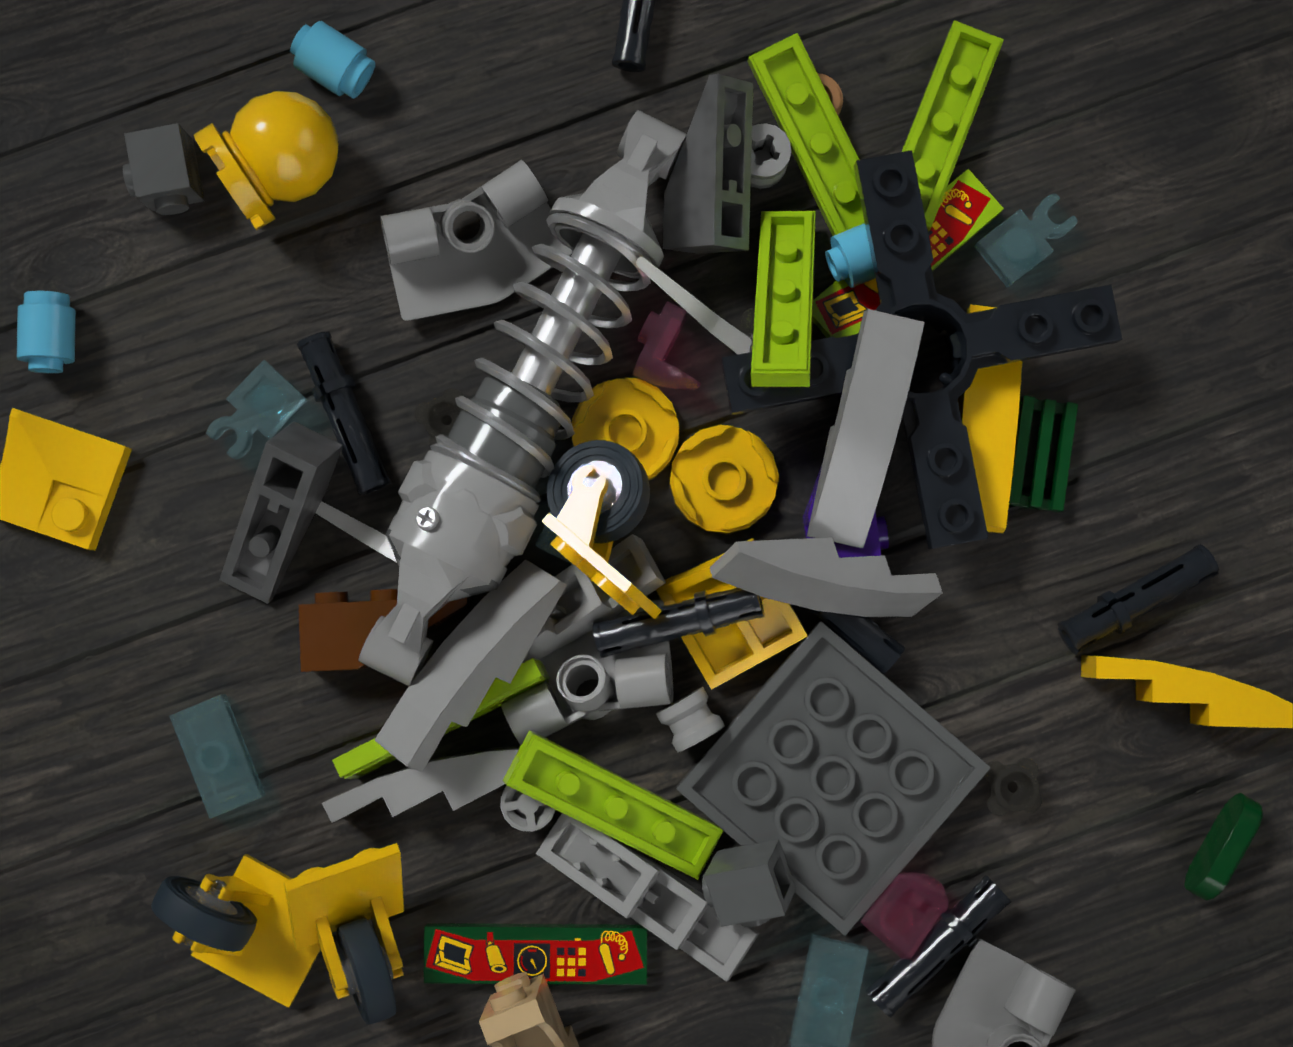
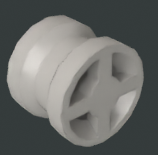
(765, 169)
(690, 719)
(522, 812)

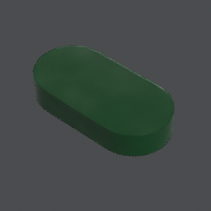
(1224, 847)

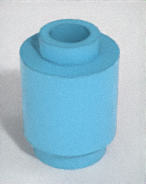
(332, 59)
(851, 257)
(46, 331)

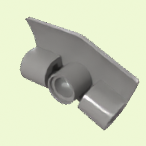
(446, 274)
(624, 681)
(1001, 1003)

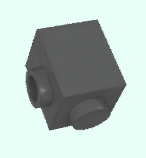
(163, 169)
(749, 884)

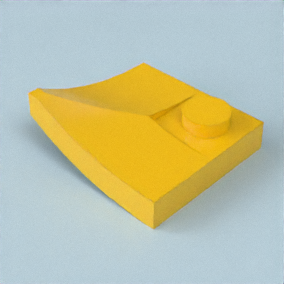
(58, 479)
(739, 644)

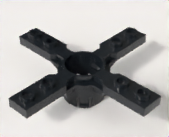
(975, 341)

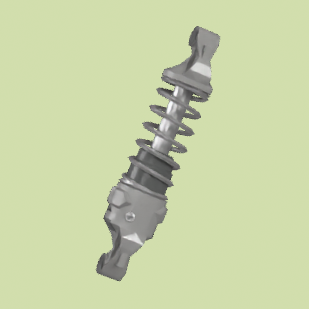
(475, 489)

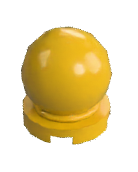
(275, 151)

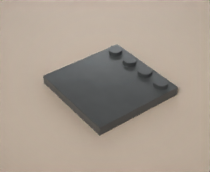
(835, 773)

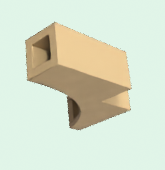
(524, 1015)

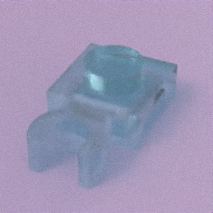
(1021, 243)
(262, 404)

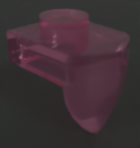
(659, 337)
(907, 912)

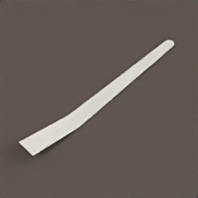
(707, 318)
(357, 529)

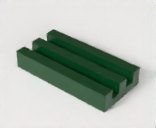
(1048, 409)

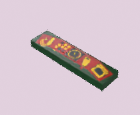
(559, 951)

